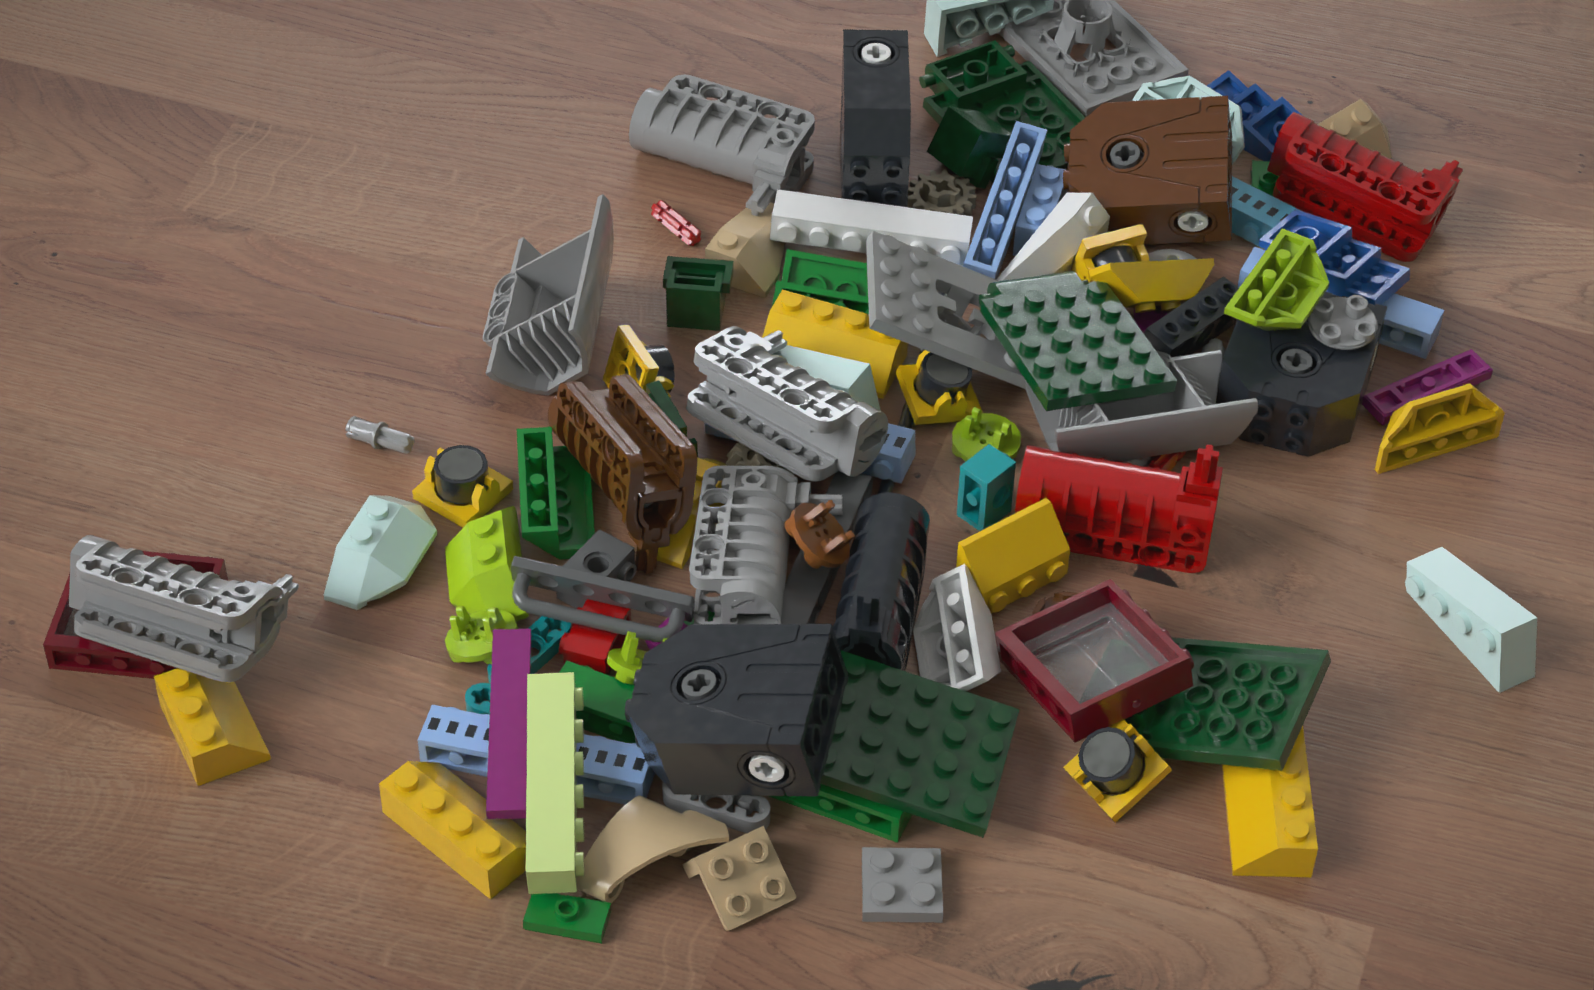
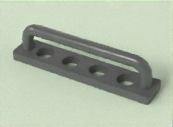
(602, 589)

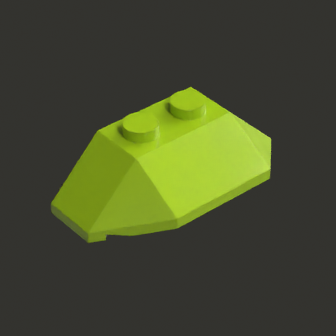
(1281, 285)
(481, 563)

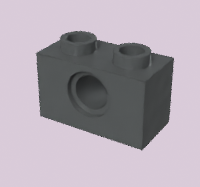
(604, 557)

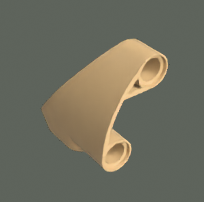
(639, 836)

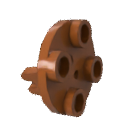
(819, 534)

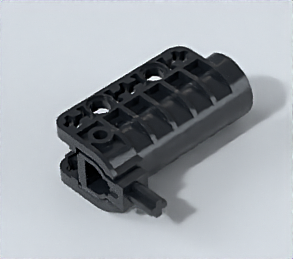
(883, 580)

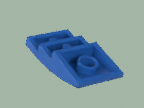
(1260, 113)
(1348, 263)

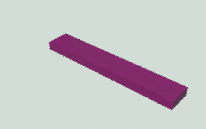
(508, 724)

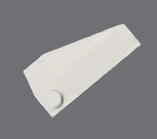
(1059, 237)

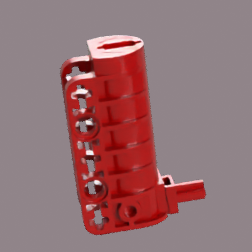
(1360, 187)
(1127, 506)

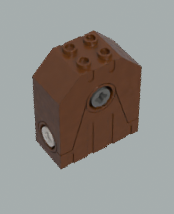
(1157, 166)

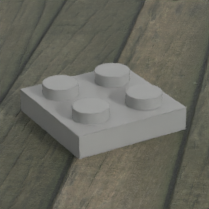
(902, 885)

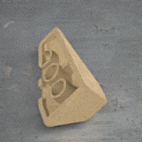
(749, 245)

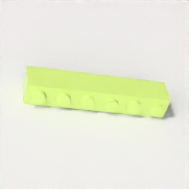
(552, 783)

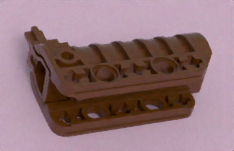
(632, 456)

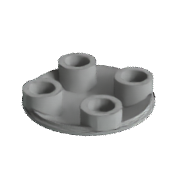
(1343, 322)

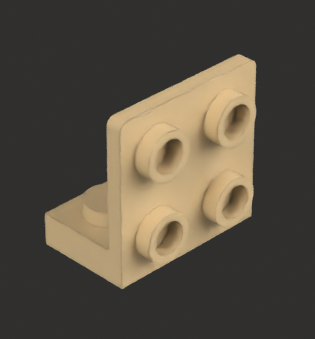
(743, 878)

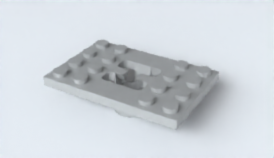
(1106, 73)
(910, 309)

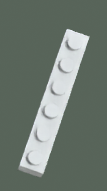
(848, 223)

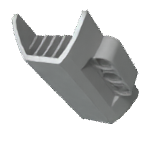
(550, 309)
(1154, 422)

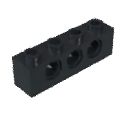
(1194, 321)

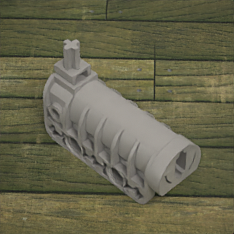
(726, 135)
(783, 407)
(748, 542)
(173, 610)

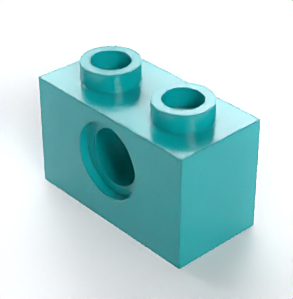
(986, 488)

